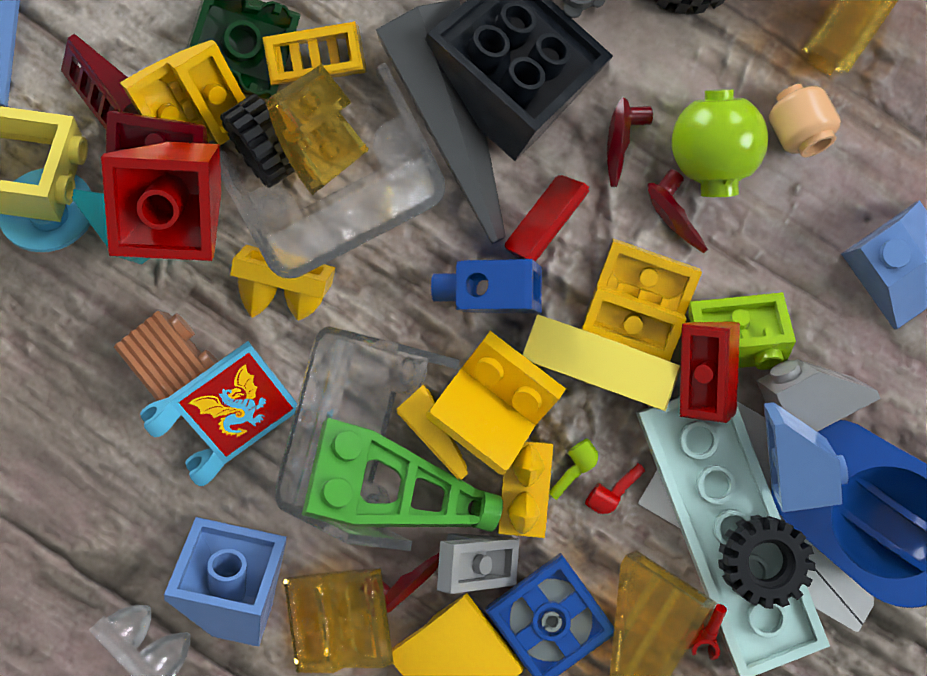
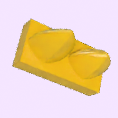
(259, 284)
(527, 491)

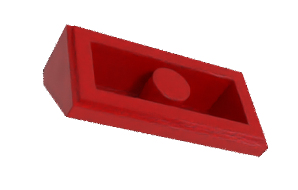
(546, 218)
(709, 370)

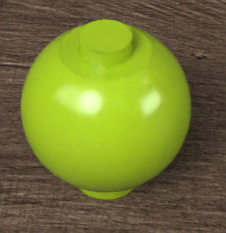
(719, 142)

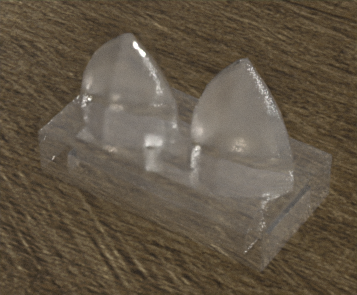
(125, 632)

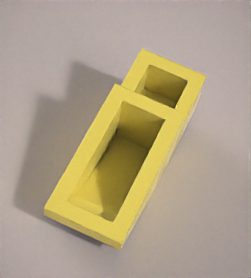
(601, 362)

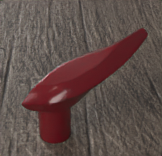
(619, 135)
(671, 212)
(409, 583)

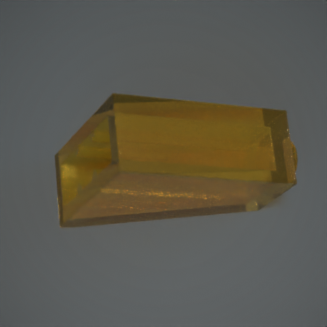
(654, 619)

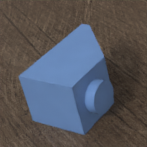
(801, 463)

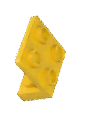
(495, 402)

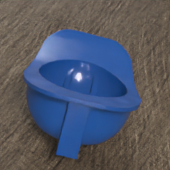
(882, 519)

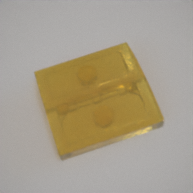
(313, 129)
(338, 621)

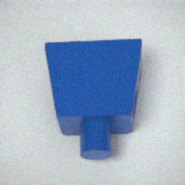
(512, 286)

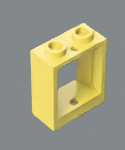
(57, 180)

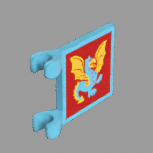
(227, 408)

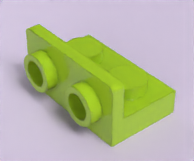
(764, 326)

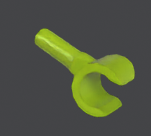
(585, 458)

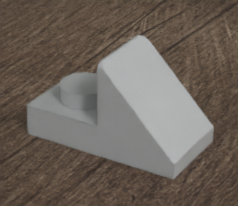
(477, 563)

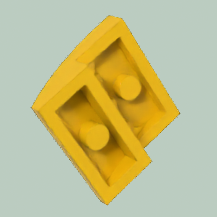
(187, 88)
(641, 299)
(456, 644)

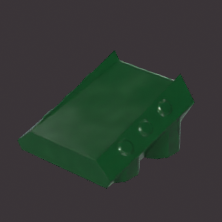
(238, 32)

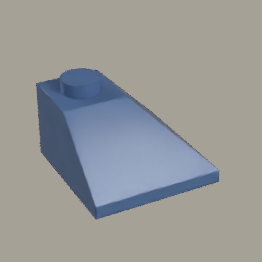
(894, 265)
(227, 579)

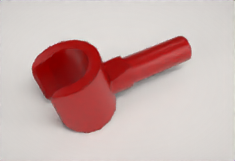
(605, 500)
(709, 633)

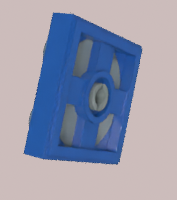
(550, 619)

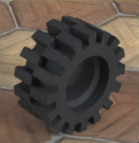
(256, 140)
(786, 581)

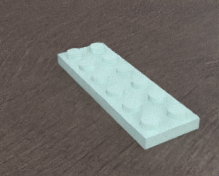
(711, 486)

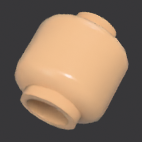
(804, 120)

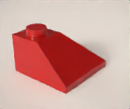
(163, 200)

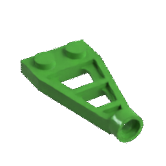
(340, 473)

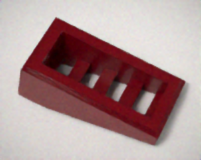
(96, 80)

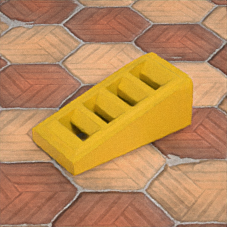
(348, 31)
(414, 413)

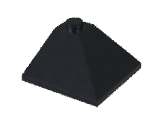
(515, 65)

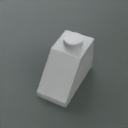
(815, 393)

